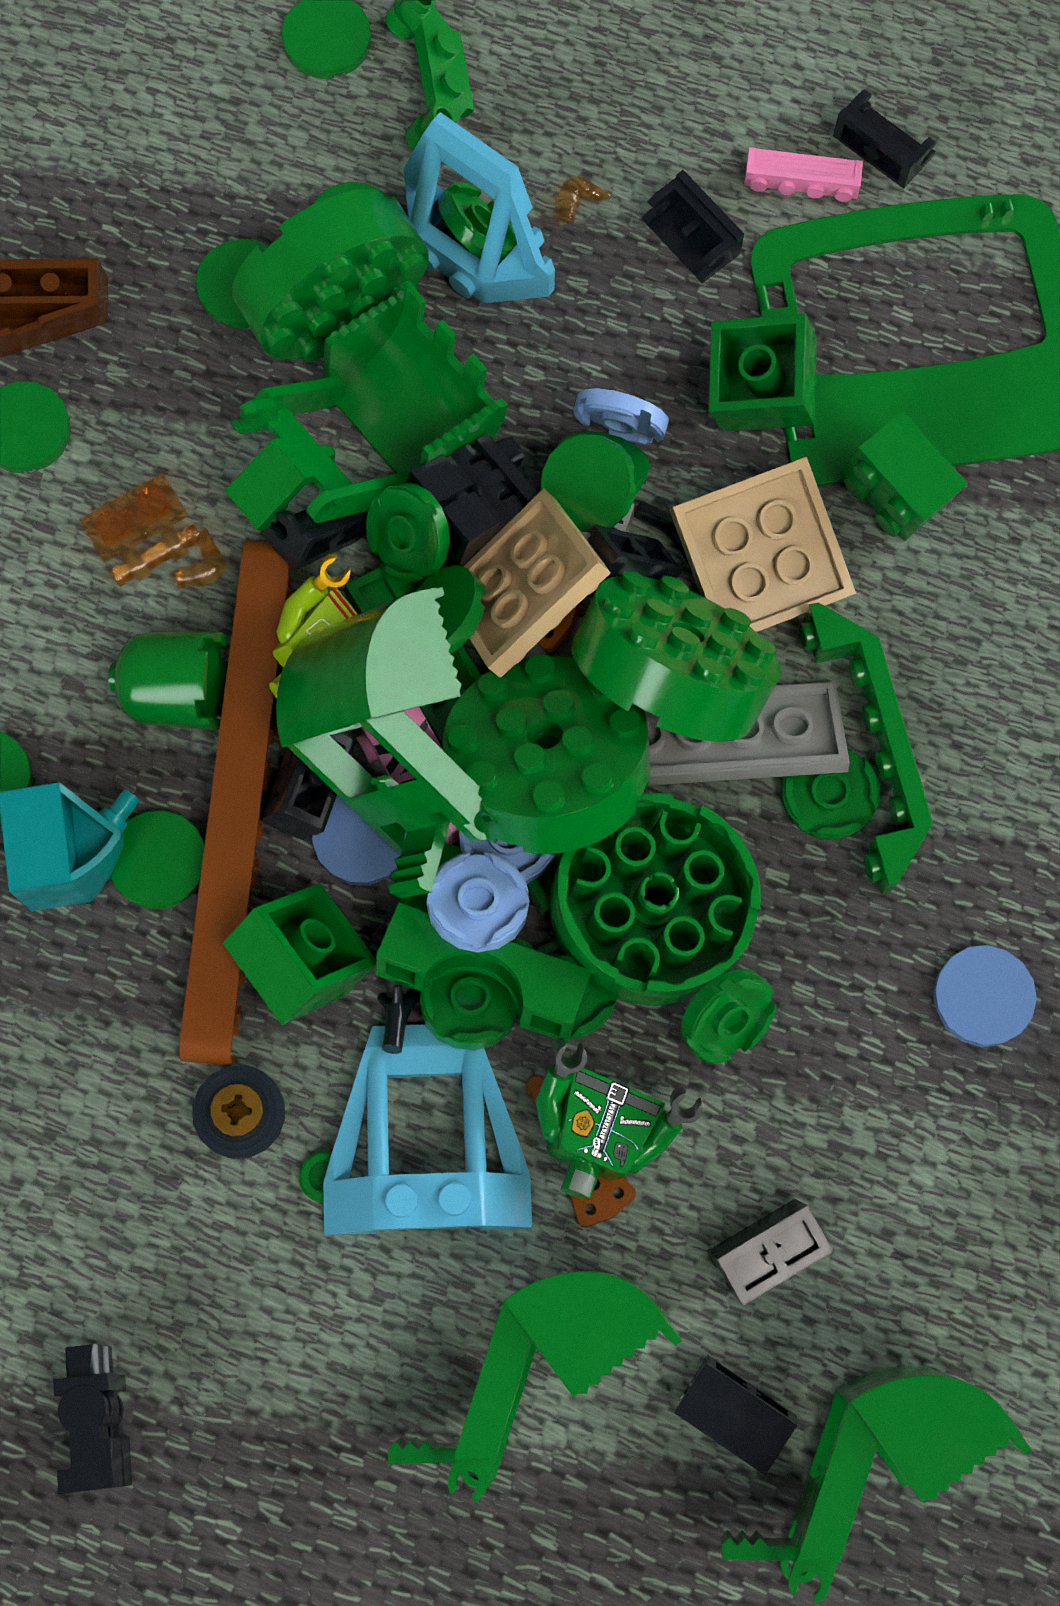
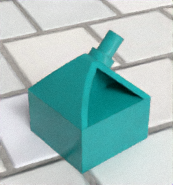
(59, 845)

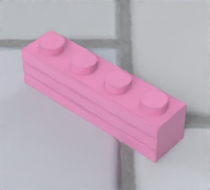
(803, 173)

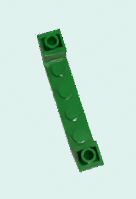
(839, 638)

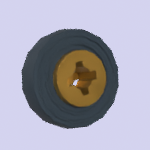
(253, 1129)

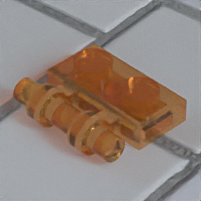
(135, 518)

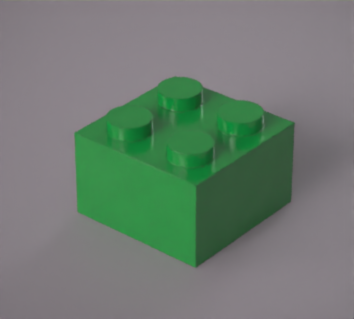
(763, 373)
(902, 477)
(300, 953)

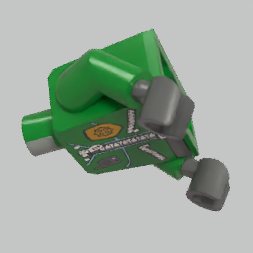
(601, 1123)

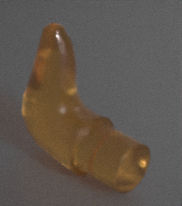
(570, 194)
(206, 572)

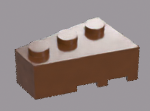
(49, 300)

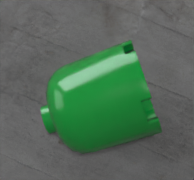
(171, 679)

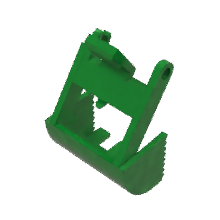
(393, 386)
(367, 677)
(580, 1327)
(923, 1429)

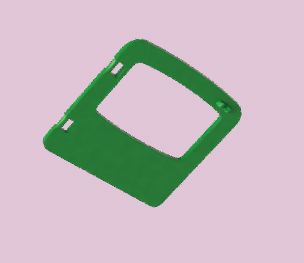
(966, 408)

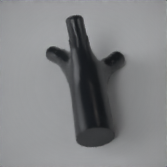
(660, 520)
(397, 1014)

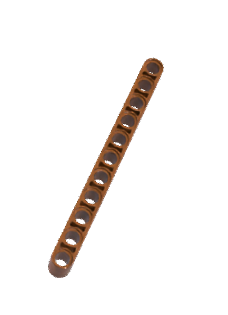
(235, 807)

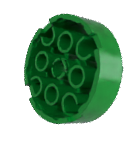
(327, 271)
(676, 657)
(549, 755)
(647, 949)

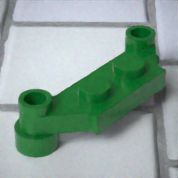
(439, 61)

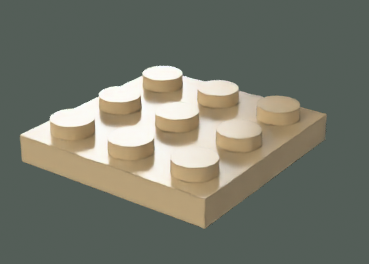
(764, 546)
(531, 580)

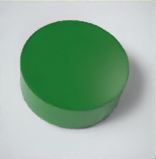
(313, 1174)

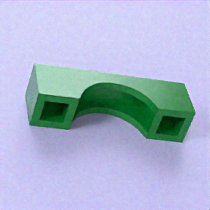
(543, 986)

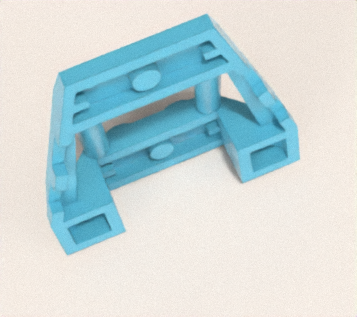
(523, 270)
(428, 1199)

